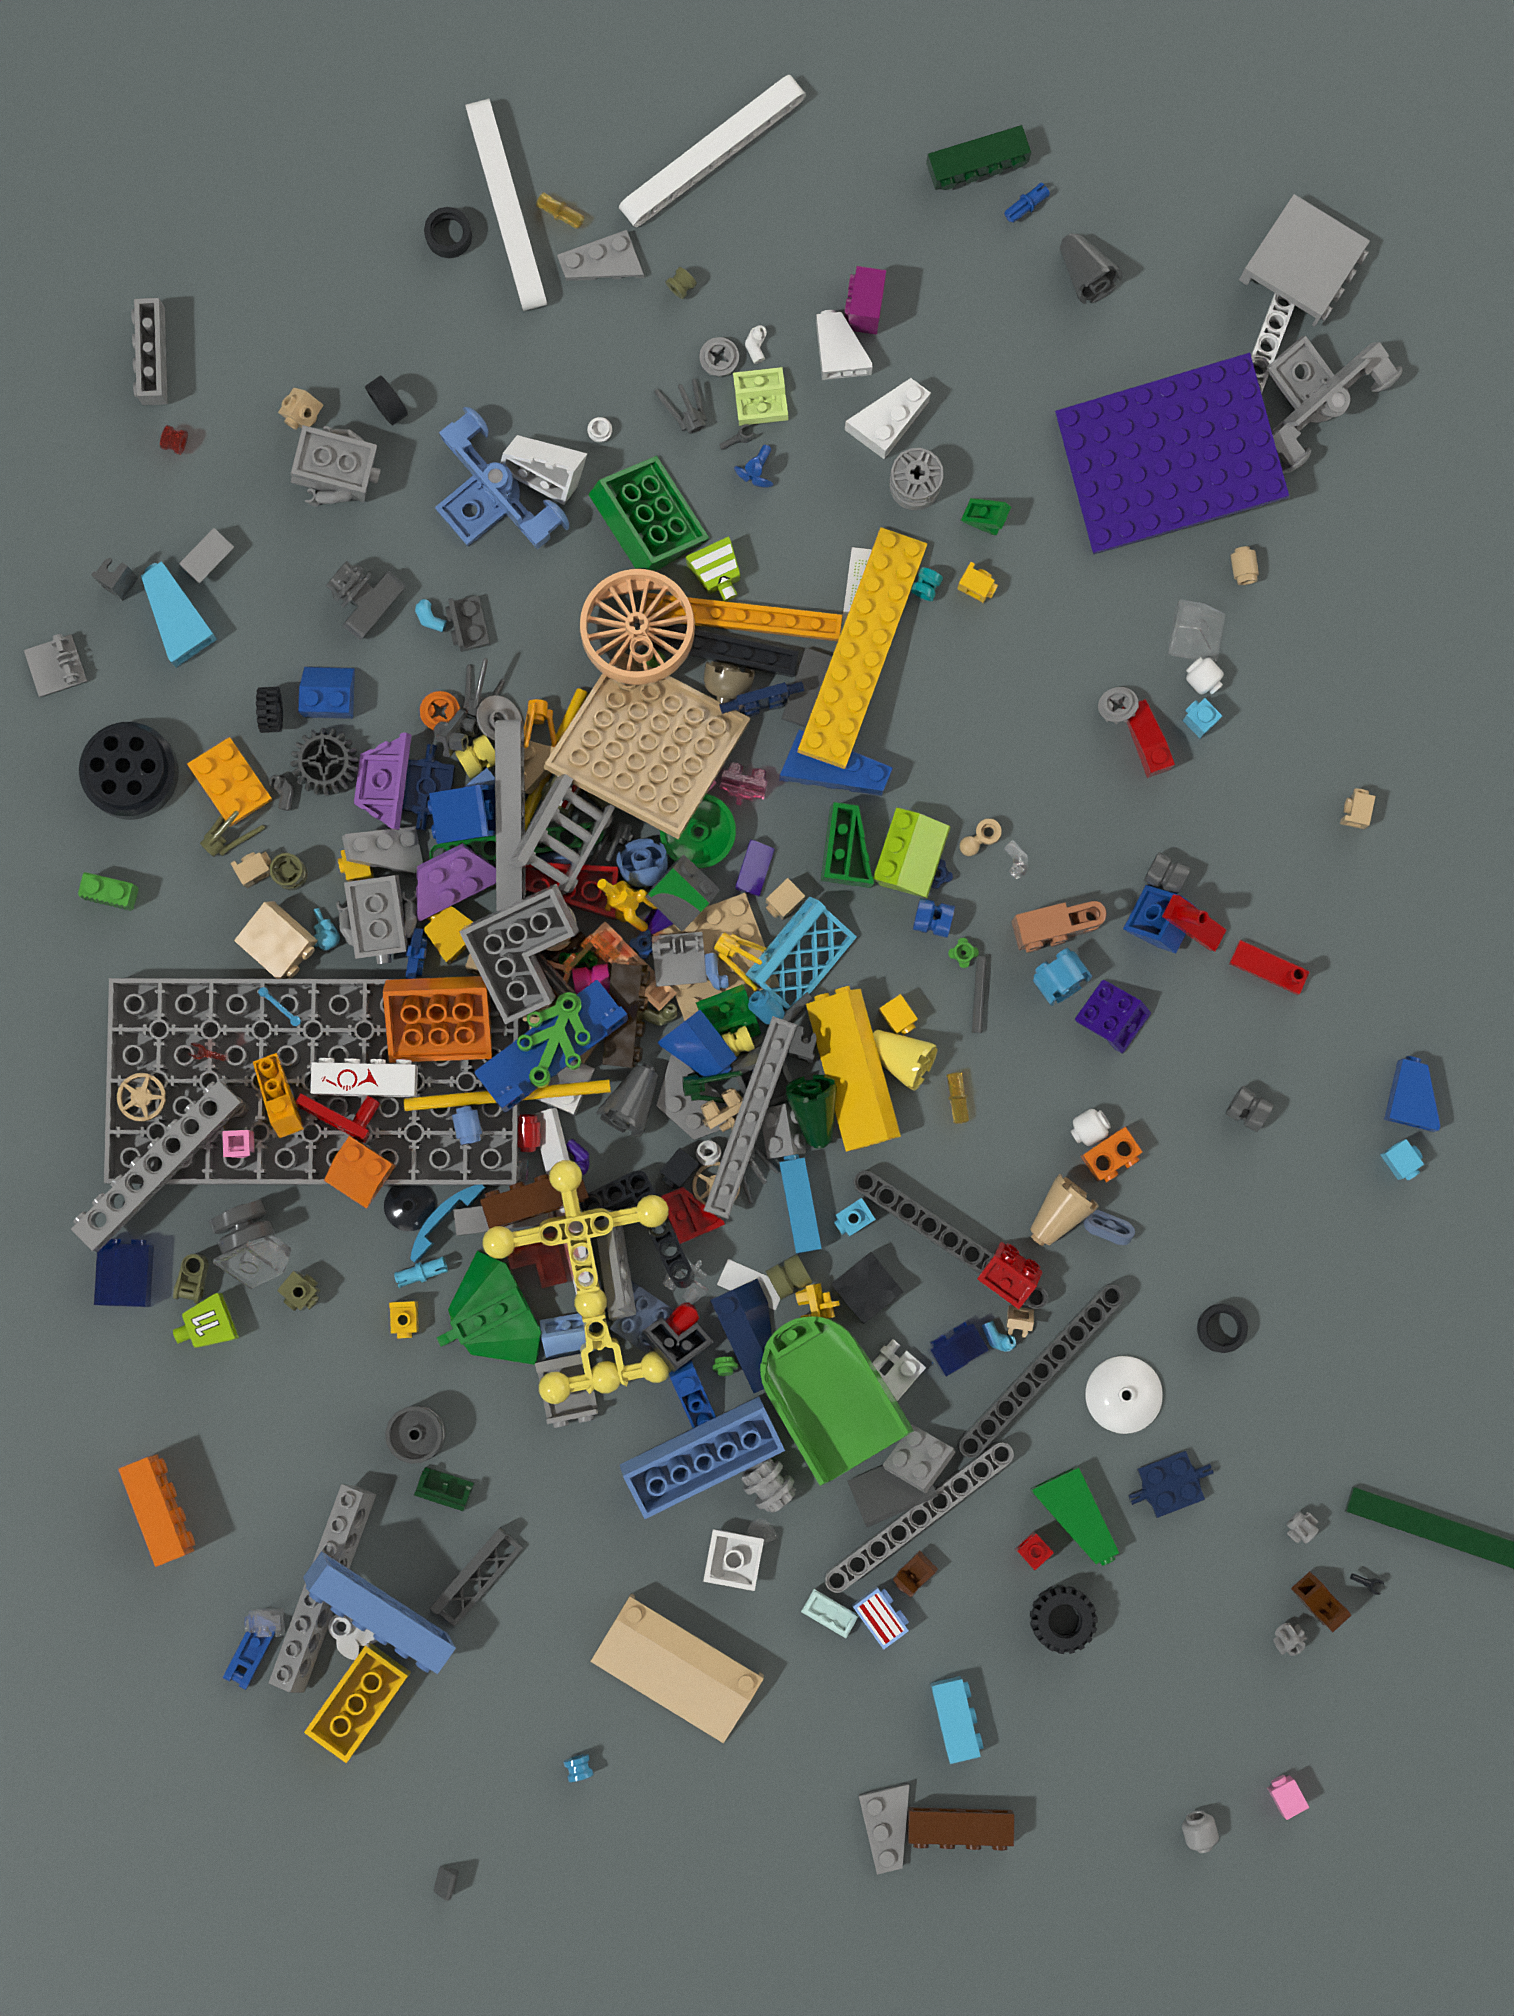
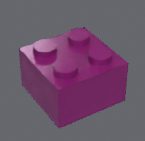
(865, 299)

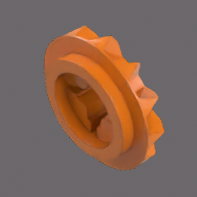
(440, 699)

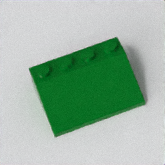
(647, 514)

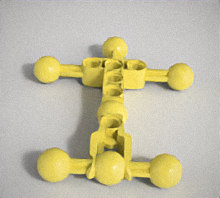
(590, 1299)

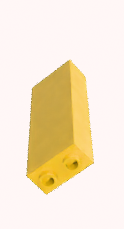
(853, 1061)

